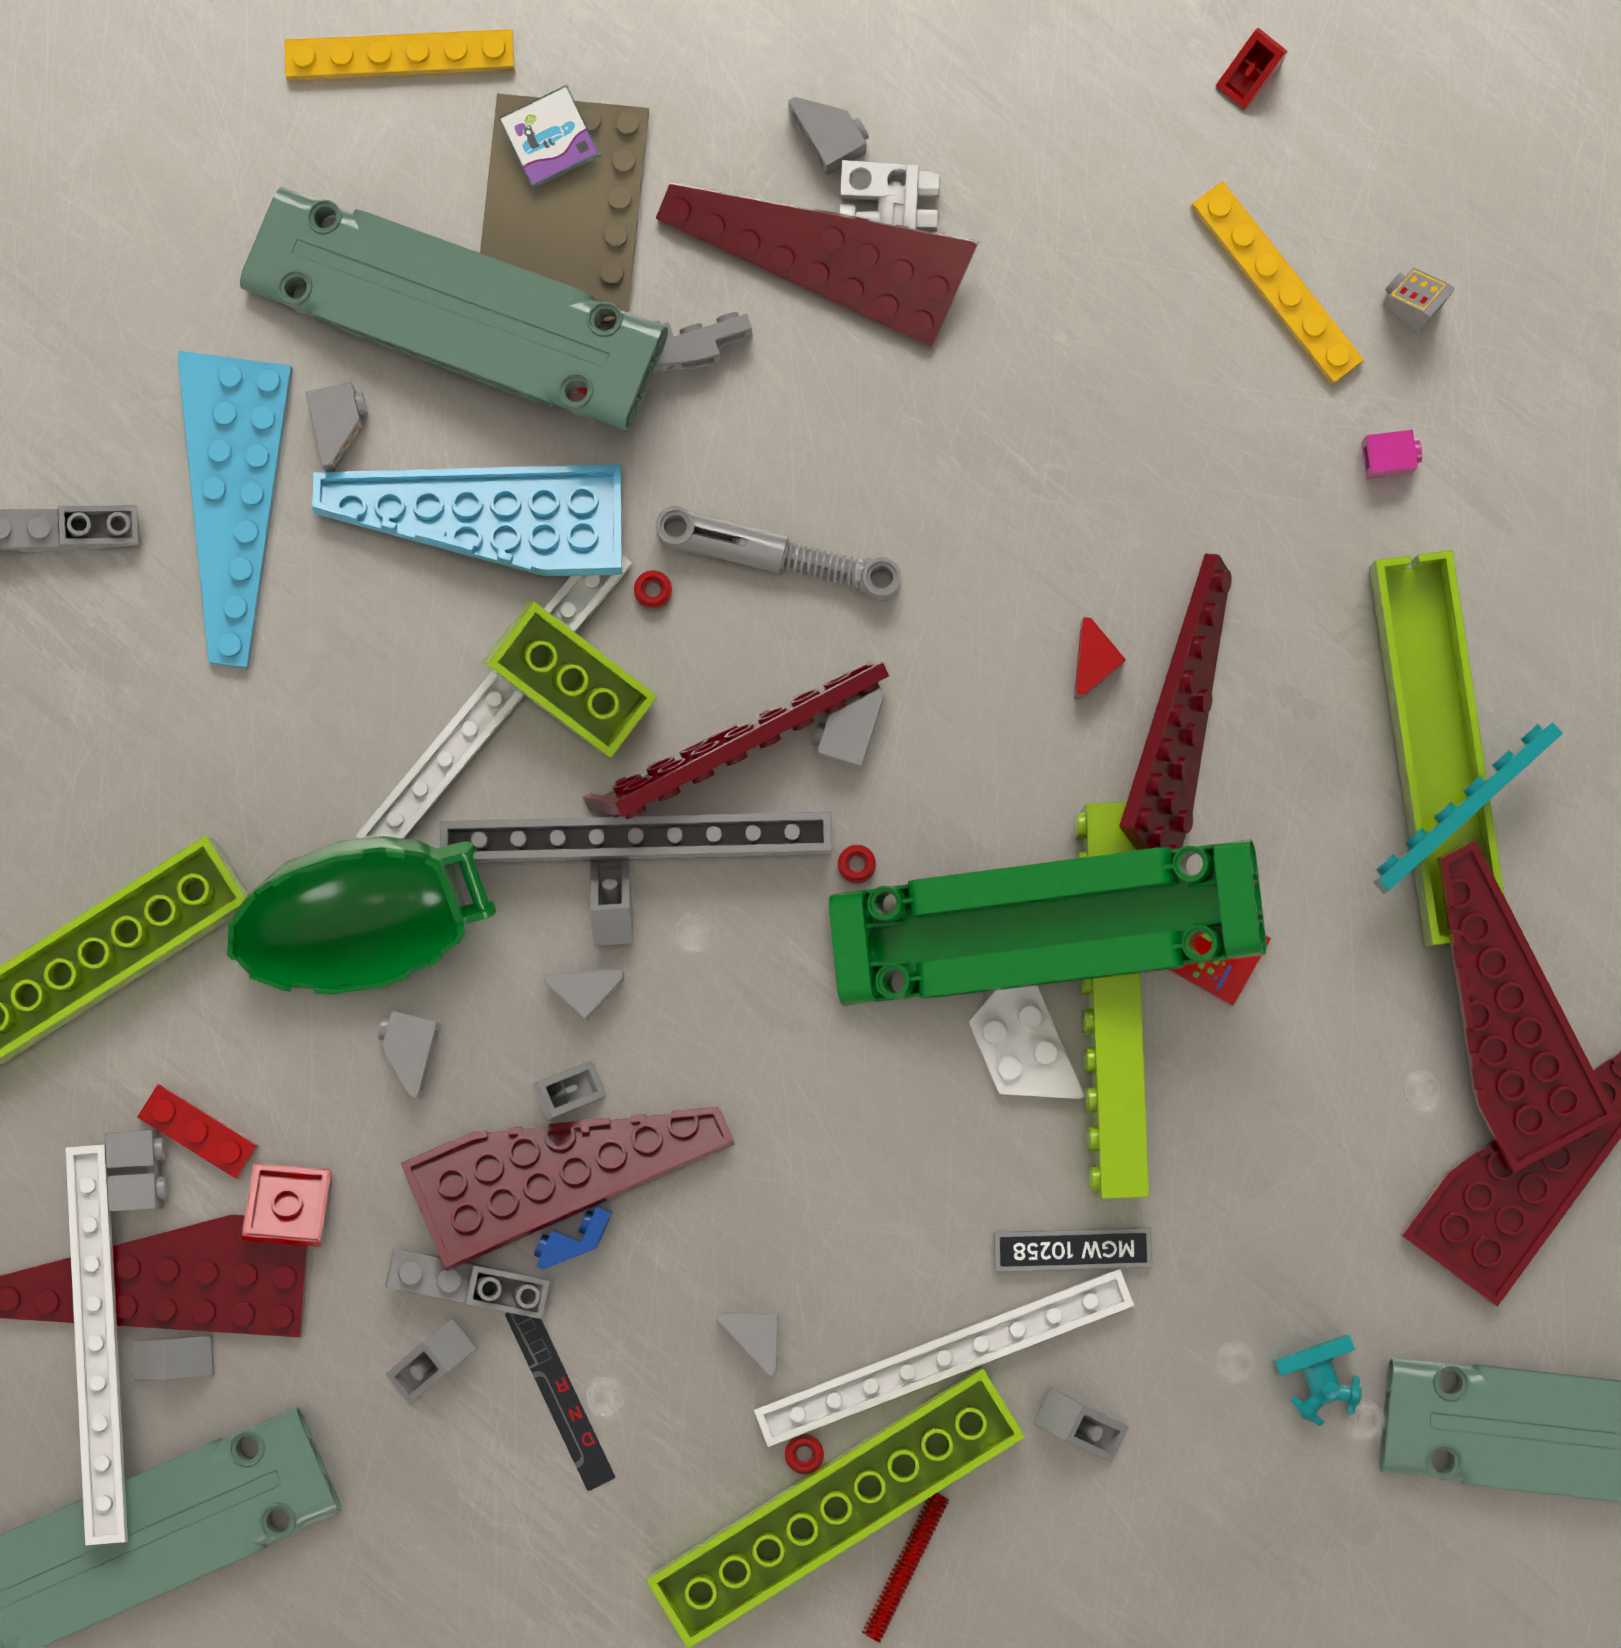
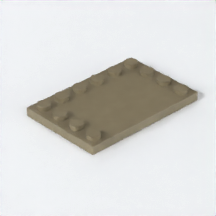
(580, 223)

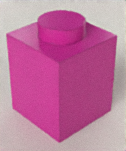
(1391, 454)

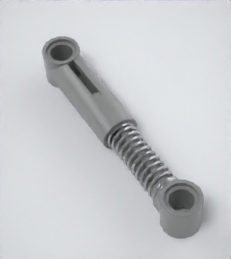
(773, 552)

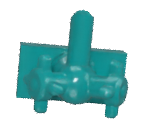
(1321, 1377)

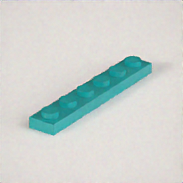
(1453, 816)

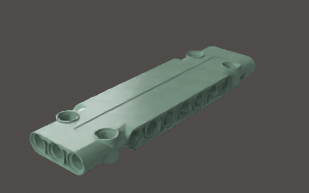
(454, 307)
(1505, 1428)
(180, 1527)

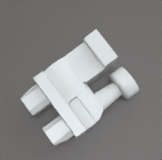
(895, 189)

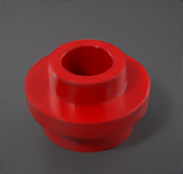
(648, 578)
(860, 852)
(810, 1465)

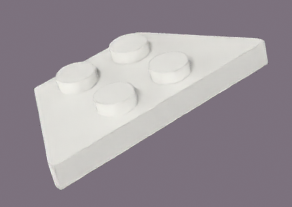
(1023, 1046)

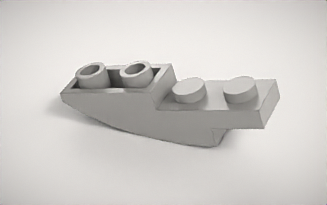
(700, 345)
(68, 528)
(468, 1283)

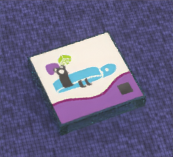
(549, 136)

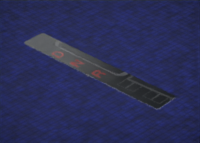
(561, 1400)

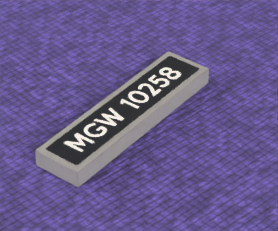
(1073, 1249)

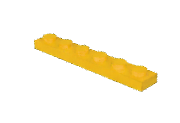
(399, 54)
(1277, 282)

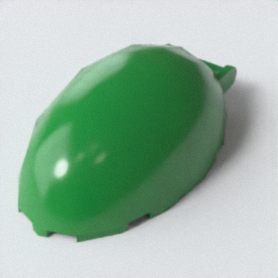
(357, 915)

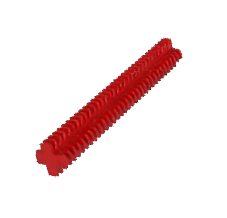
(906, 1566)

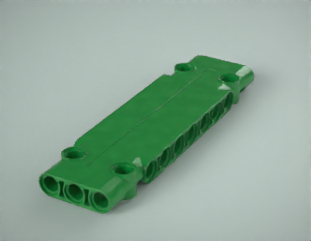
(1047, 923)

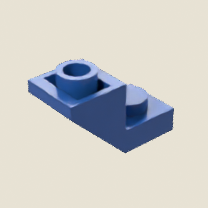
(561, 1247)

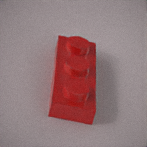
(197, 1131)

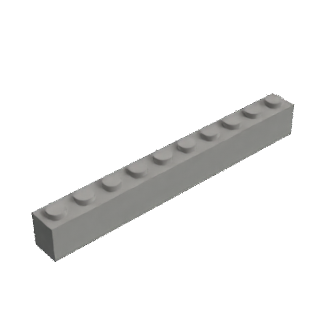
(642, 837)

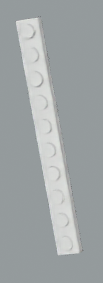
(476, 721)
(96, 1346)
(943, 1357)

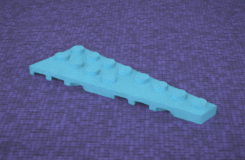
(233, 451)

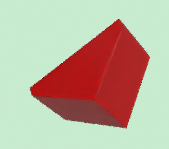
(1252, 68)
(1096, 658)

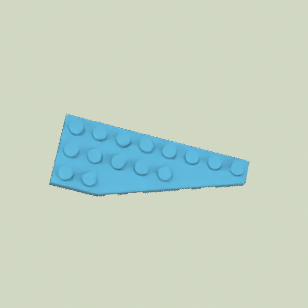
(512, 516)

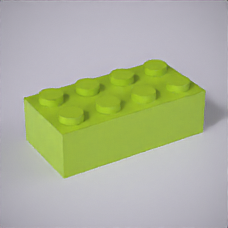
(569, 679)

